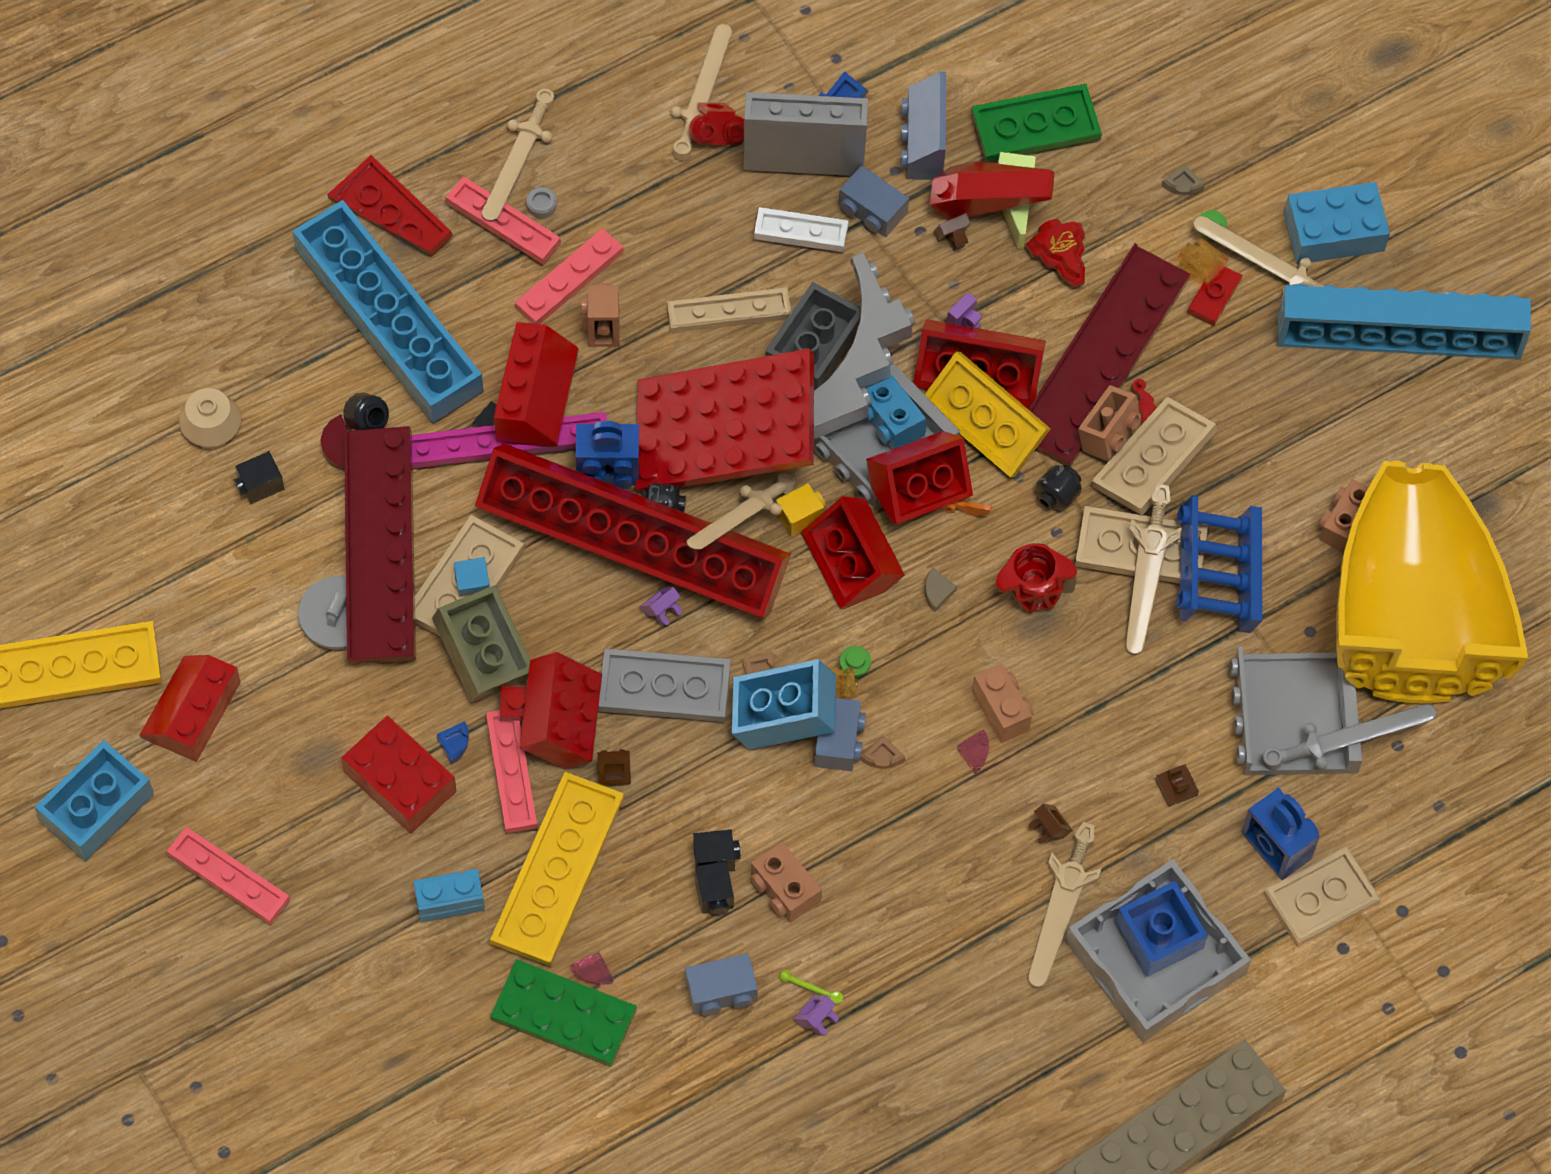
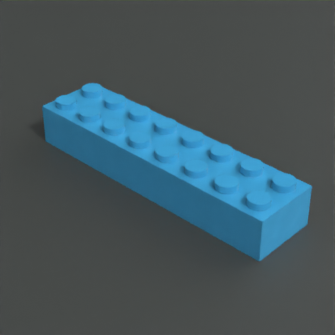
(388, 311)
(1403, 321)

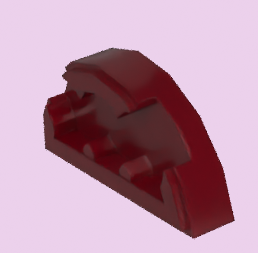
(333, 442)

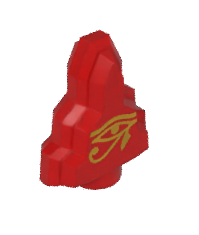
(1061, 248)

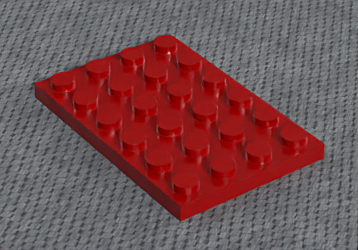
(726, 420)

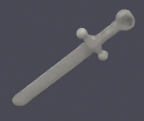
(1351, 735)

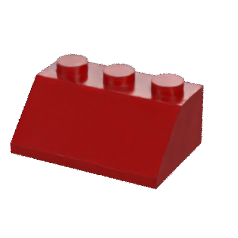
(921, 476)
(852, 552)
(192, 705)

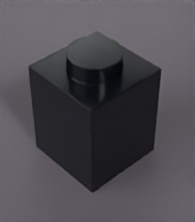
(258, 478)
(715, 848)
(714, 888)

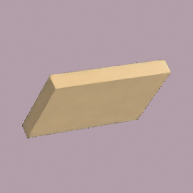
(1321, 896)

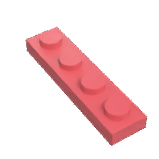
(510, 225)
(569, 277)
(511, 774)
(228, 875)

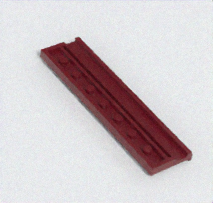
(1106, 348)
(379, 545)

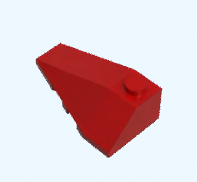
(988, 188)

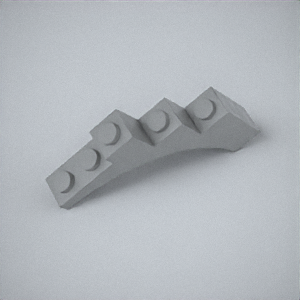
(882, 324)

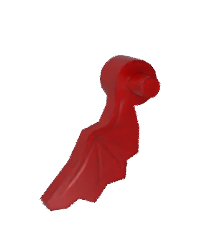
(1146, 403)

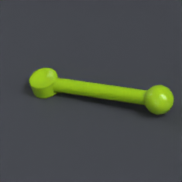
(786, 976)

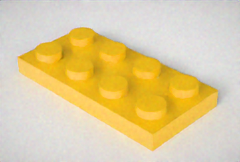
(987, 414)

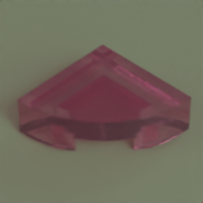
(975, 750)
(592, 970)

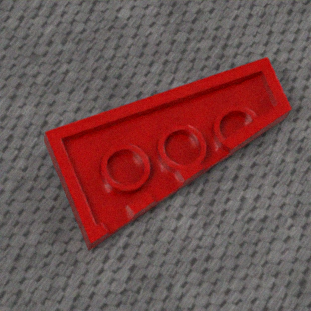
(385, 202)

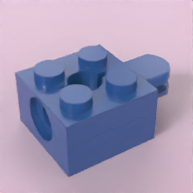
(608, 445)
(1281, 833)

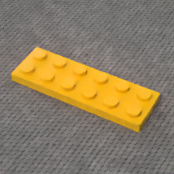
(78, 664)
(557, 869)

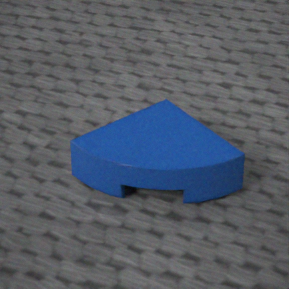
(454, 741)

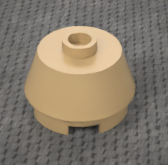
(209, 419)

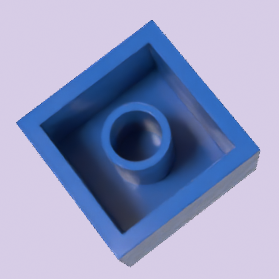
(1161, 928)

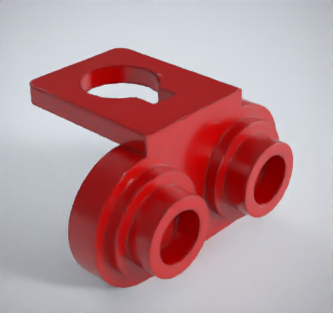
(717, 125)

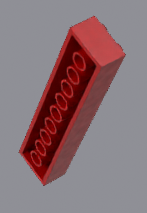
(630, 530)

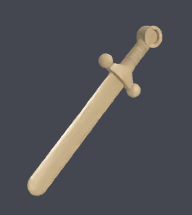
(702, 89)
(527, 135)
(1255, 253)
(756, 502)

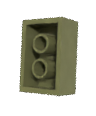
(482, 643)

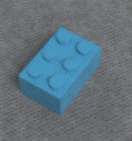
(1336, 222)
(784, 704)
(94, 800)

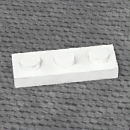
(801, 229)

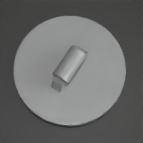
(324, 613)

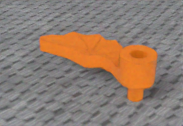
(968, 508)

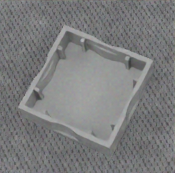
(1169, 994)

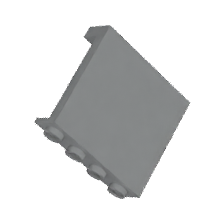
(804, 133)
(855, 443)
(1283, 695)

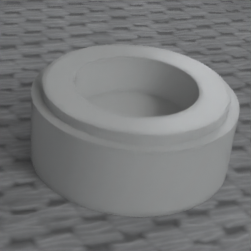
(541, 202)

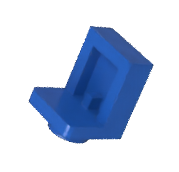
(846, 87)

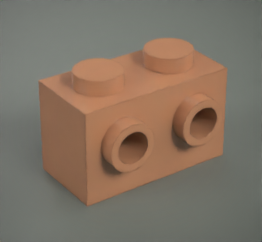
(601, 315)
(1109, 423)
(1338, 523)
(1002, 703)
(785, 882)

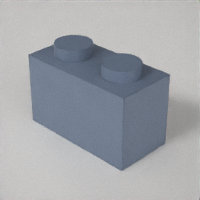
(873, 201)
(840, 748)
(721, 984)

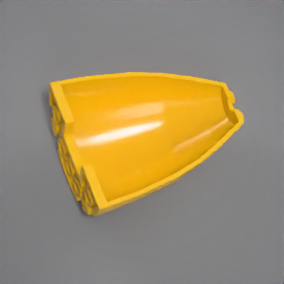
(1424, 593)

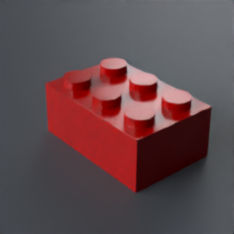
(560, 710)
(399, 774)

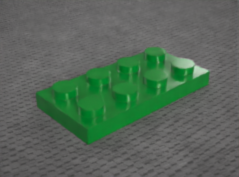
(1036, 122)
(563, 1013)

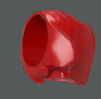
(1036, 582)

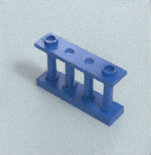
(1247, 553)

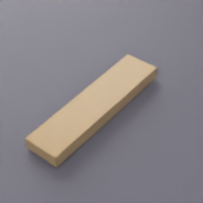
(729, 310)

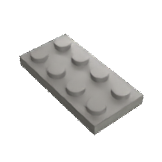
(664, 685)

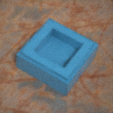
(471, 575)

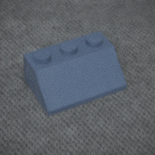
(925, 128)

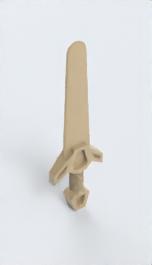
(1150, 557)
(1065, 894)

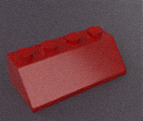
(1004, 357)
(535, 386)

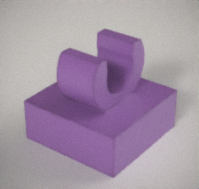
(965, 312)
(660, 602)
(814, 1012)

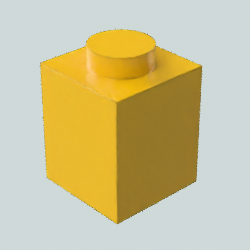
(800, 509)

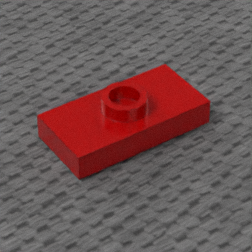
(1214, 297)

